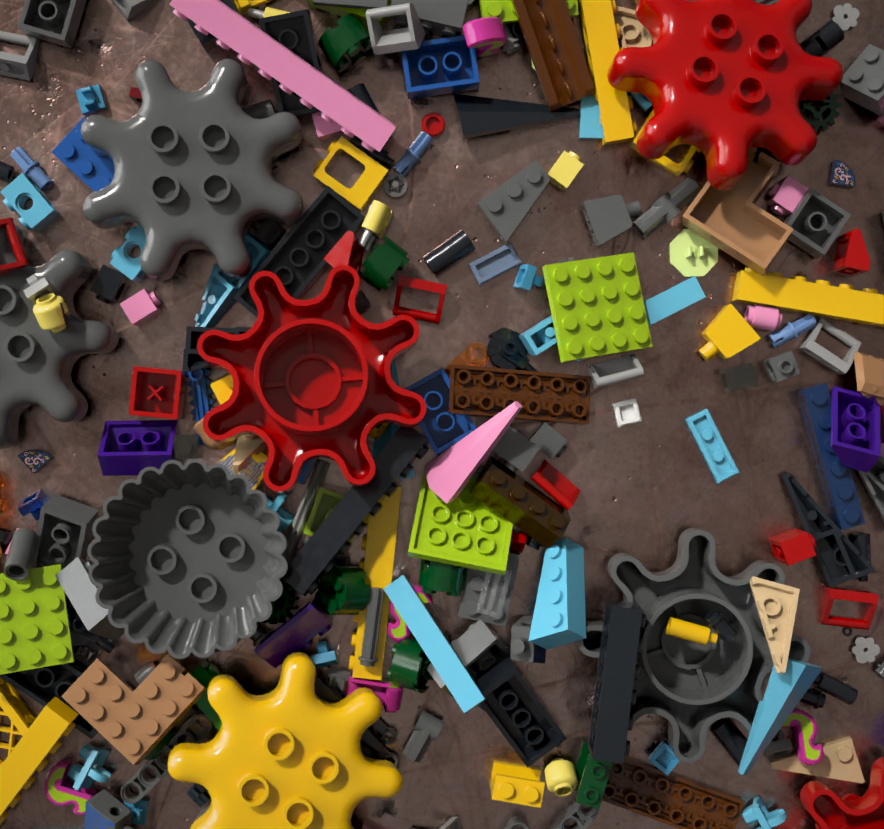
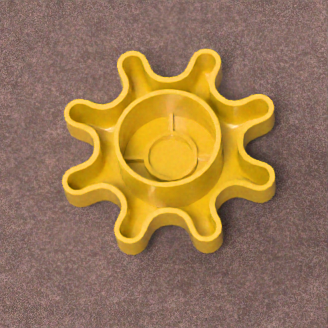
(285, 755)

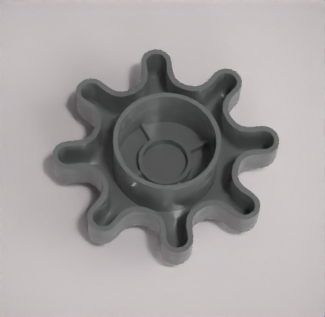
(193, 169)
(38, 361)
(686, 679)

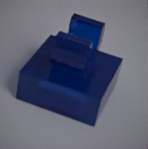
(32, 504)

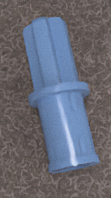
(413, 153)
(31, 168)
(792, 330)

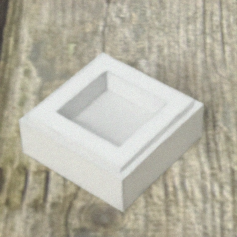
(626, 412)

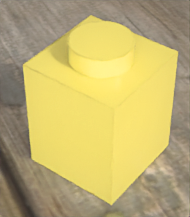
(565, 170)

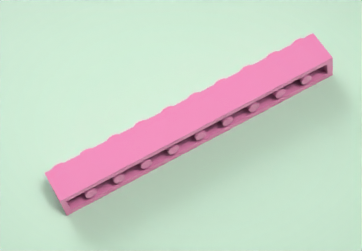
(287, 68)

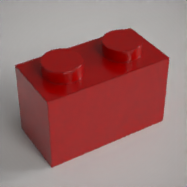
(793, 546)

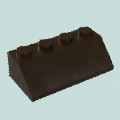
(520, 503)

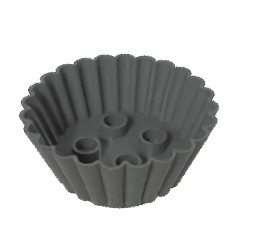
(187, 558)

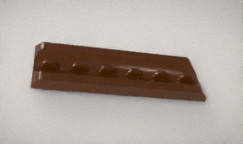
(554, 51)
(542, 394)
(670, 797)

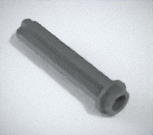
(372, 625)

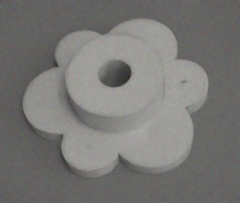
(850, 13)
(870, 652)

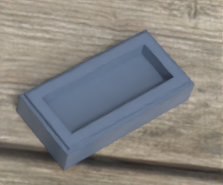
(495, 263)

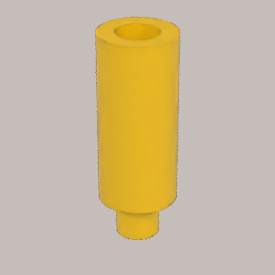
(690, 631)

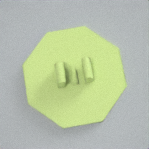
(692, 254)

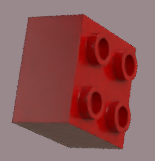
(157, 393)

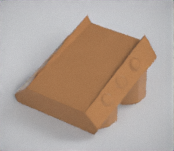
(870, 376)

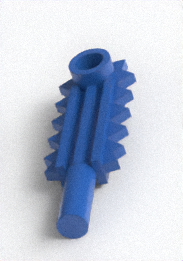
(200, 393)

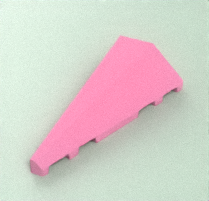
(455, 466)

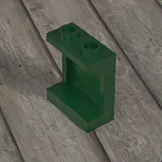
(591, 778)

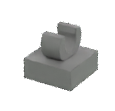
(38, 288)

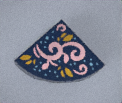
(842, 175)
(35, 459)

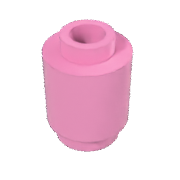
(763, 317)

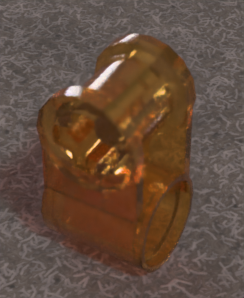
(465, 357)

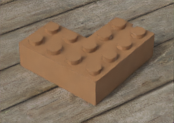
(735, 222)
(139, 717)

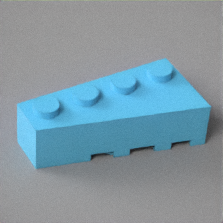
(560, 598)

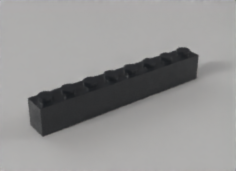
(353, 510)

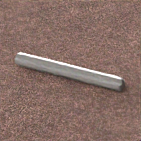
(304, 509)

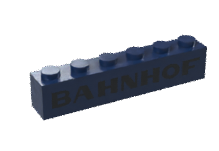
(834, 477)

